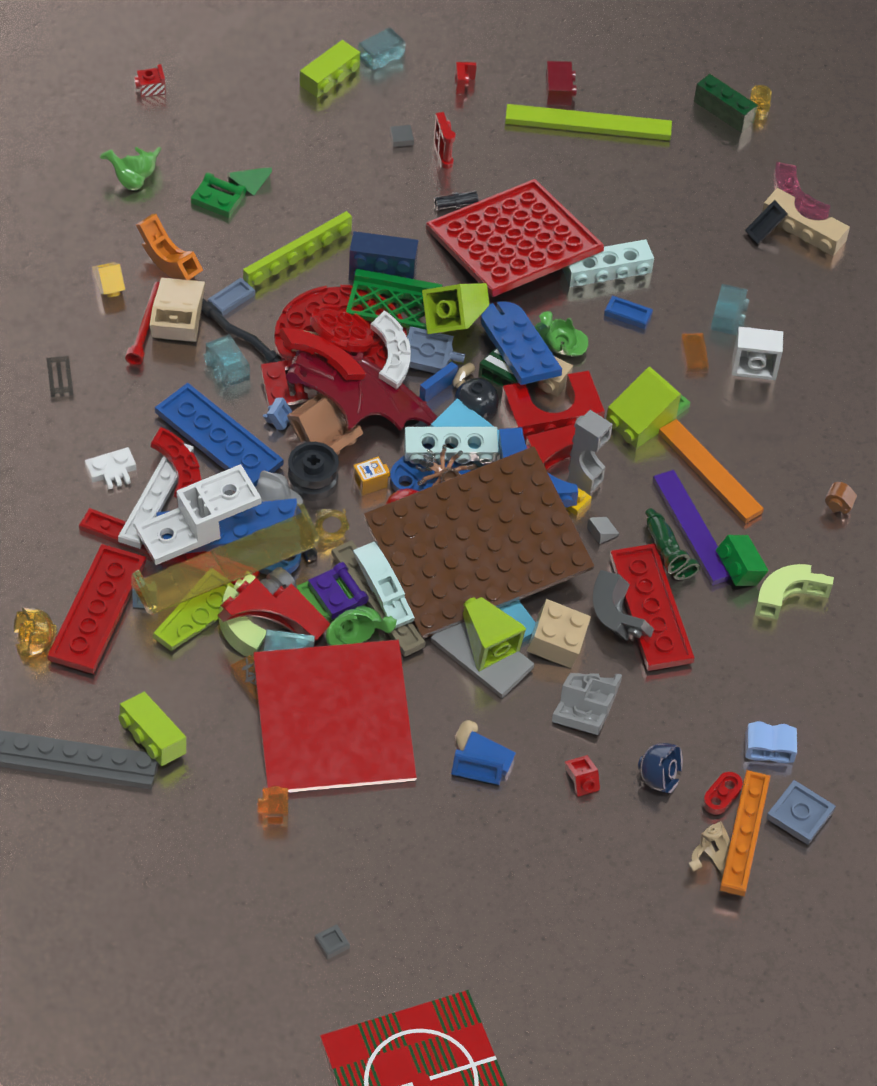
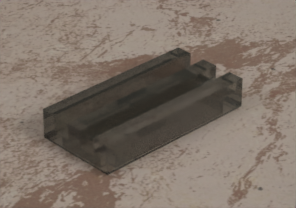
(61, 390)

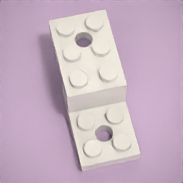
(198, 514)

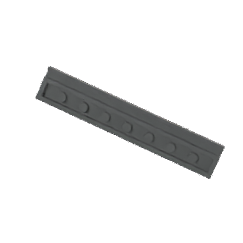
(77, 760)

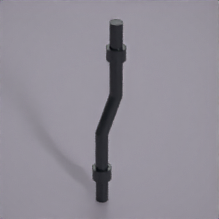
(210, 310)

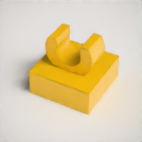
(582, 502)

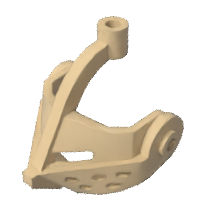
(714, 833)

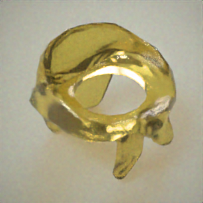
(323, 514)

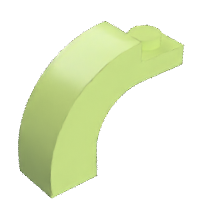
(790, 581)
(240, 631)

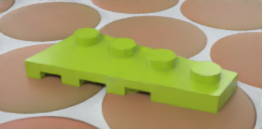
(190, 618)

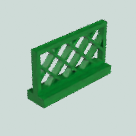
(391, 286)

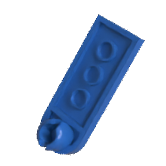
(519, 343)

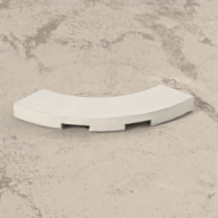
(397, 348)

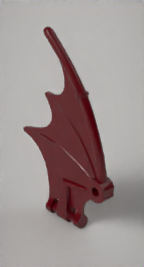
(360, 397)

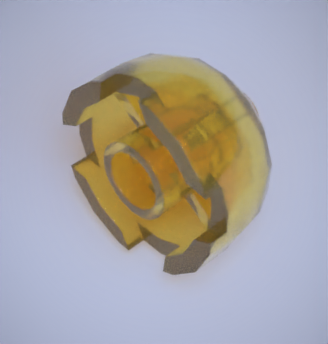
(34, 631)

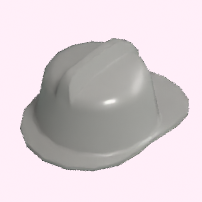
(275, 487)

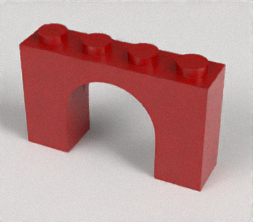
(532, 420)

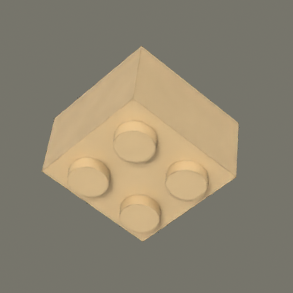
(558, 633)

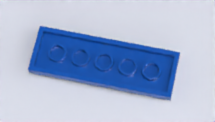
(217, 433)
(248, 522)

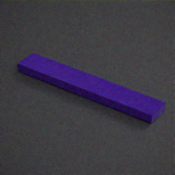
(691, 526)

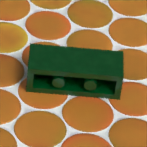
(725, 103)

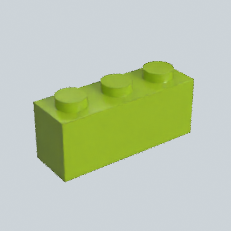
(329, 68)
(152, 728)

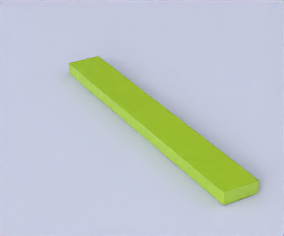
(588, 122)

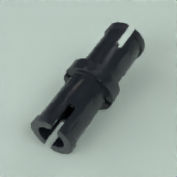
(455, 200)

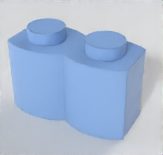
(771, 742)

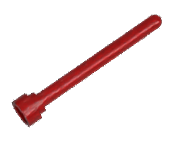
(135, 353)

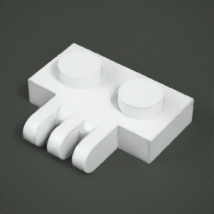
(111, 467)

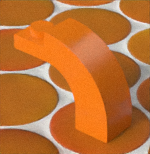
(164, 253)

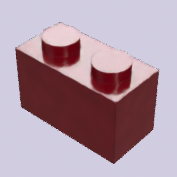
(560, 82)

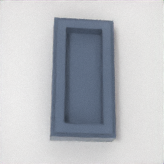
(232, 296)

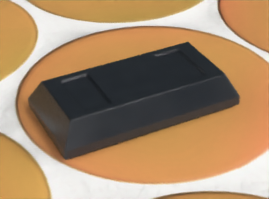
(766, 222)

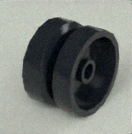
(313, 471)

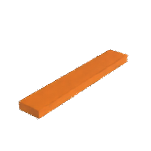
(711, 471)
(745, 833)

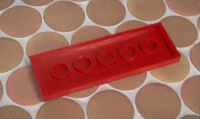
(652, 600)
(96, 609)

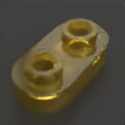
(762, 97)

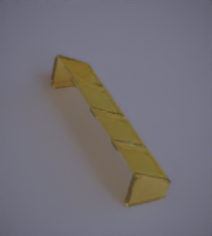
(226, 563)

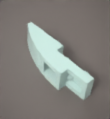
(384, 583)

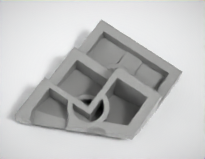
(586, 701)

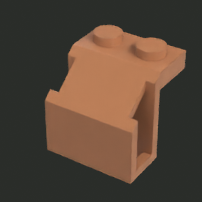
(323, 422)

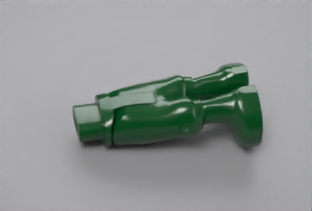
(676, 561)

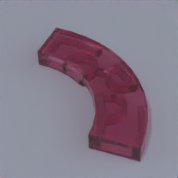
(807, 206)

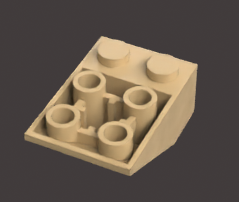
(177, 309)

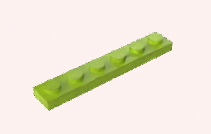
(298, 249)

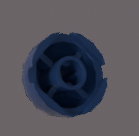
(660, 766)

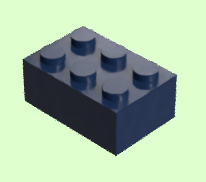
(383, 255)

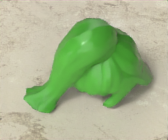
(133, 169)
(561, 335)
(357, 626)

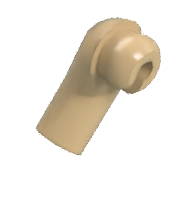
(462, 373)
(464, 731)

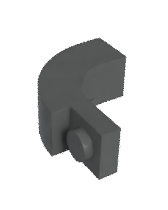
(608, 601)

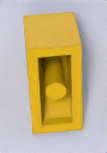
(109, 279)

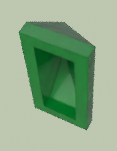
(250, 178)

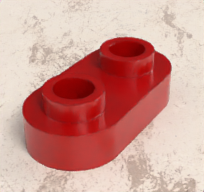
(721, 794)

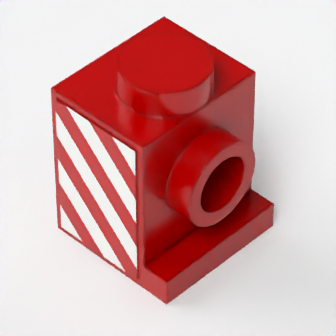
(150, 81)

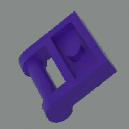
(331, 594)

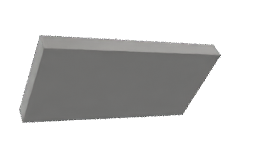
(498, 677)

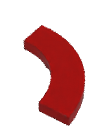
(312, 343)
(180, 457)

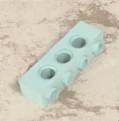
(612, 263)
(461, 437)

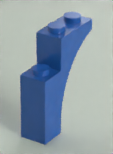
(512, 441)

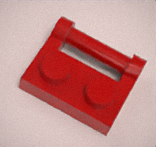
(444, 140)
(277, 386)

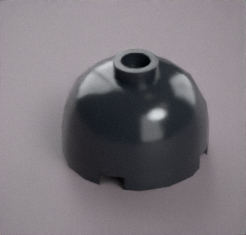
(479, 396)

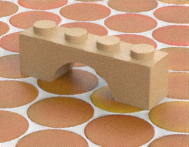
(824, 234)

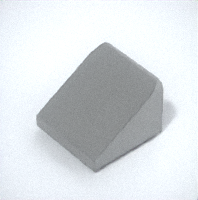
(602, 529)

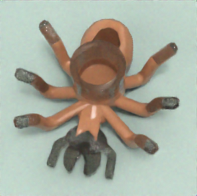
(440, 471)

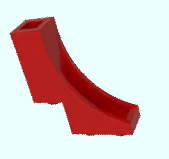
(552, 445)
(284, 606)

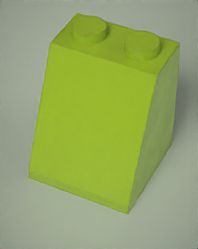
(454, 306)
(644, 408)

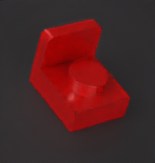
(463, 73)
(583, 774)

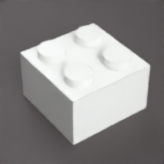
(757, 353)

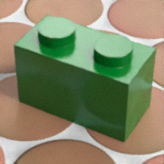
(742, 560)

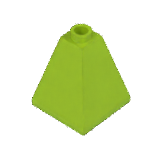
(491, 632)

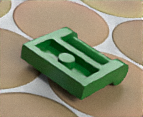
(216, 200)

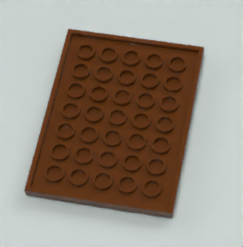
(479, 536)

